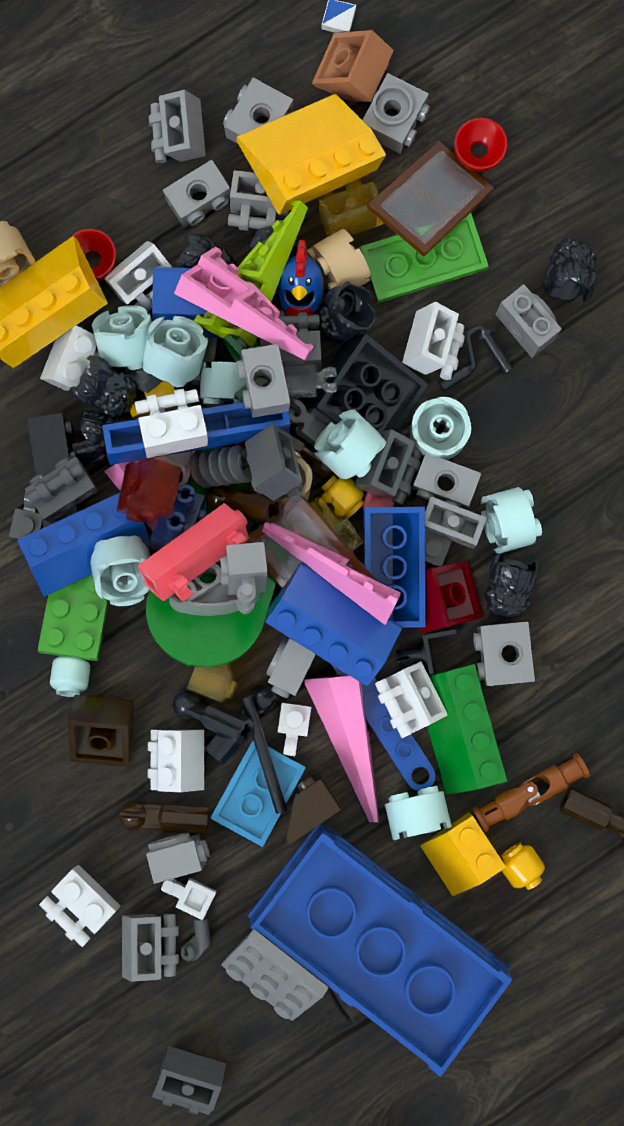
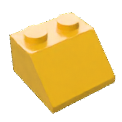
(462, 855)

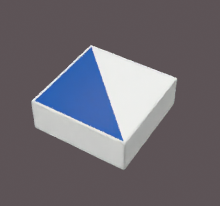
(338, 16)

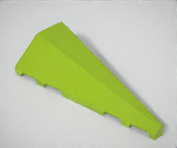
(262, 268)

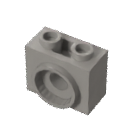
(255, 101)
(408, 101)
(528, 320)
(491, 641)
(289, 667)
(176, 856)

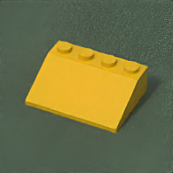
(311, 152)
(46, 302)

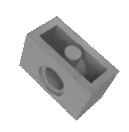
(203, 179)
(263, 362)
(463, 481)
(453, 522)

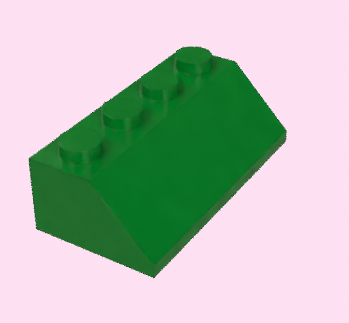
(464, 738)

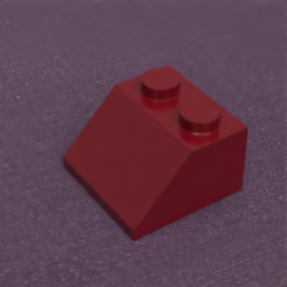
(450, 597)

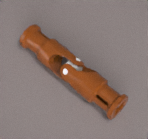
(515, 800)

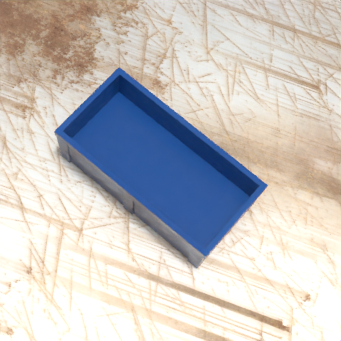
(380, 947)

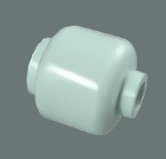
(69, 675)

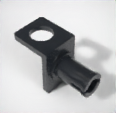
(423, 653)

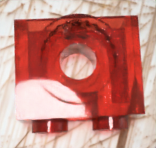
(148, 490)

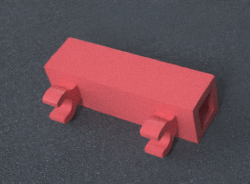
(193, 553)

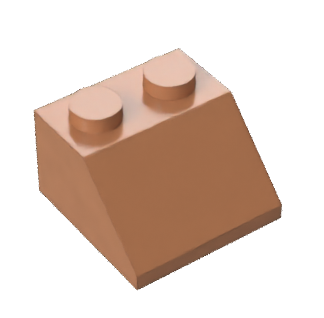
(353, 65)

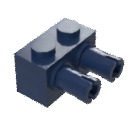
(186, 512)

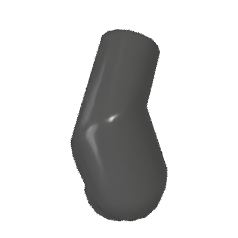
(199, 942)

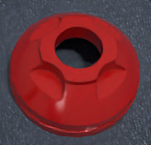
(482, 132)
(98, 242)

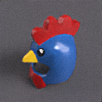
(301, 277)

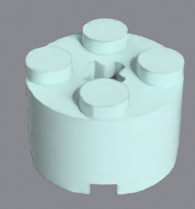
(122, 336)
(175, 350)
(219, 383)
(432, 414)
(349, 445)
(510, 519)
(116, 569)
(417, 814)

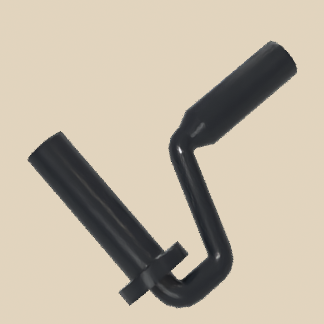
(493, 347)

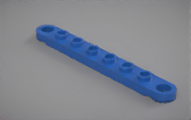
(403, 751)

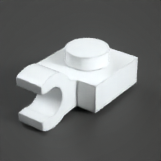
(293, 722)
(193, 897)

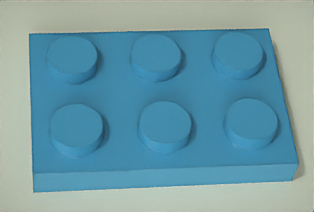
(247, 801)

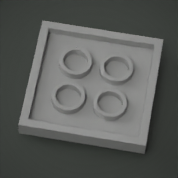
(273, 976)

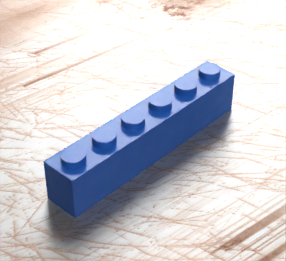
(223, 424)

